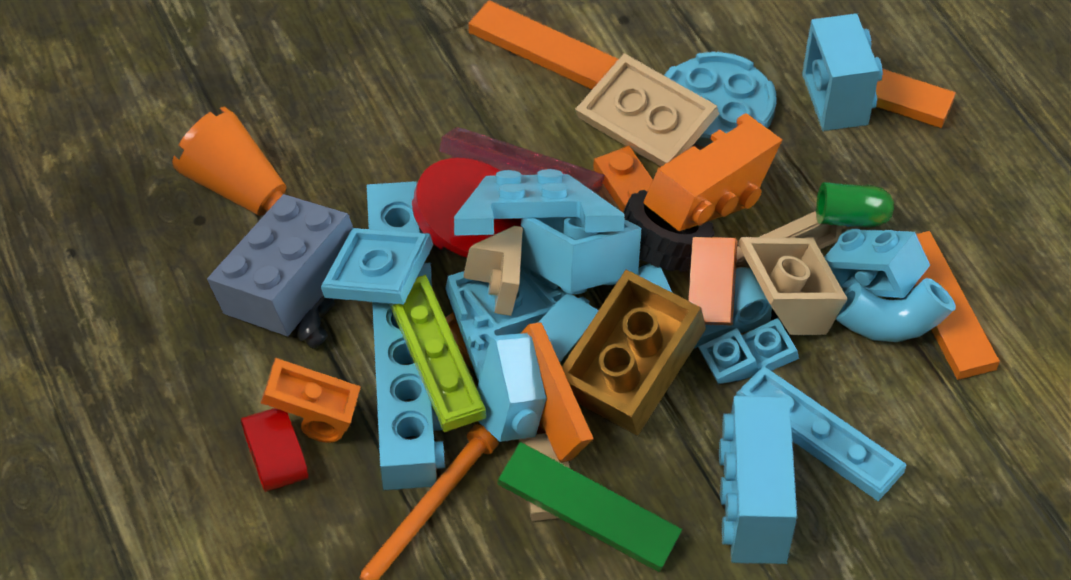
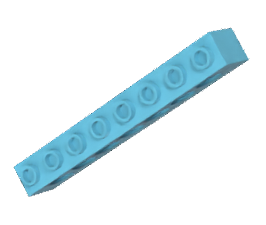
(402, 461)

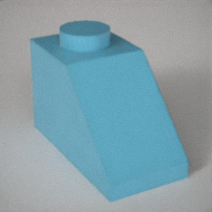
(511, 388)

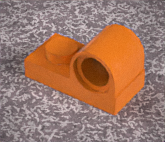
(318, 398)

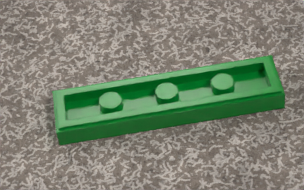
(589, 506)

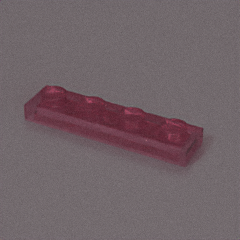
(505, 156)

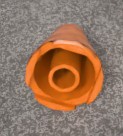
(229, 162)

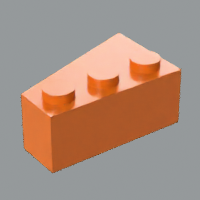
(716, 178)

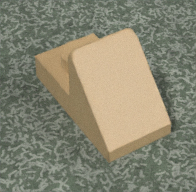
(498, 263)

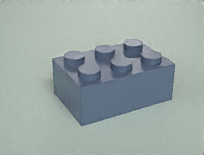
(281, 264)

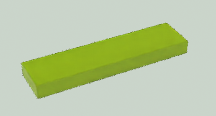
(438, 358)

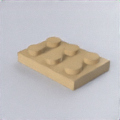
(646, 111)

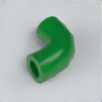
(853, 205)

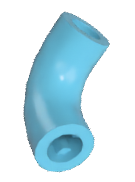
(898, 318)

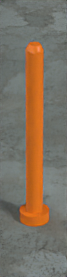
(480, 442)

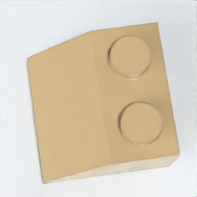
(795, 282)

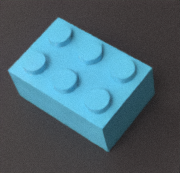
(758, 480)

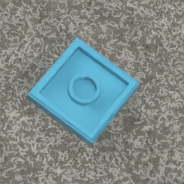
(377, 266)

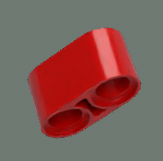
(274, 448)

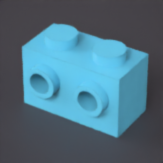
(879, 260)

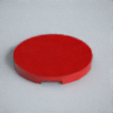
(442, 193)

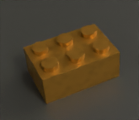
(633, 351)

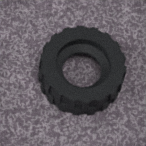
(660, 241)

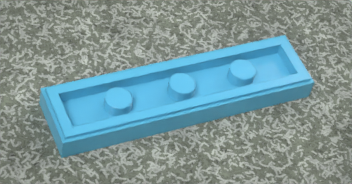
(830, 437)

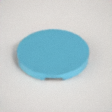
(729, 84)

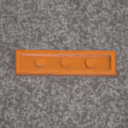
(541, 44)
(960, 333)

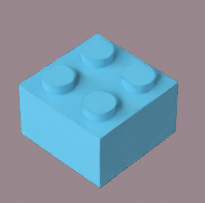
(841, 71)
(576, 259)

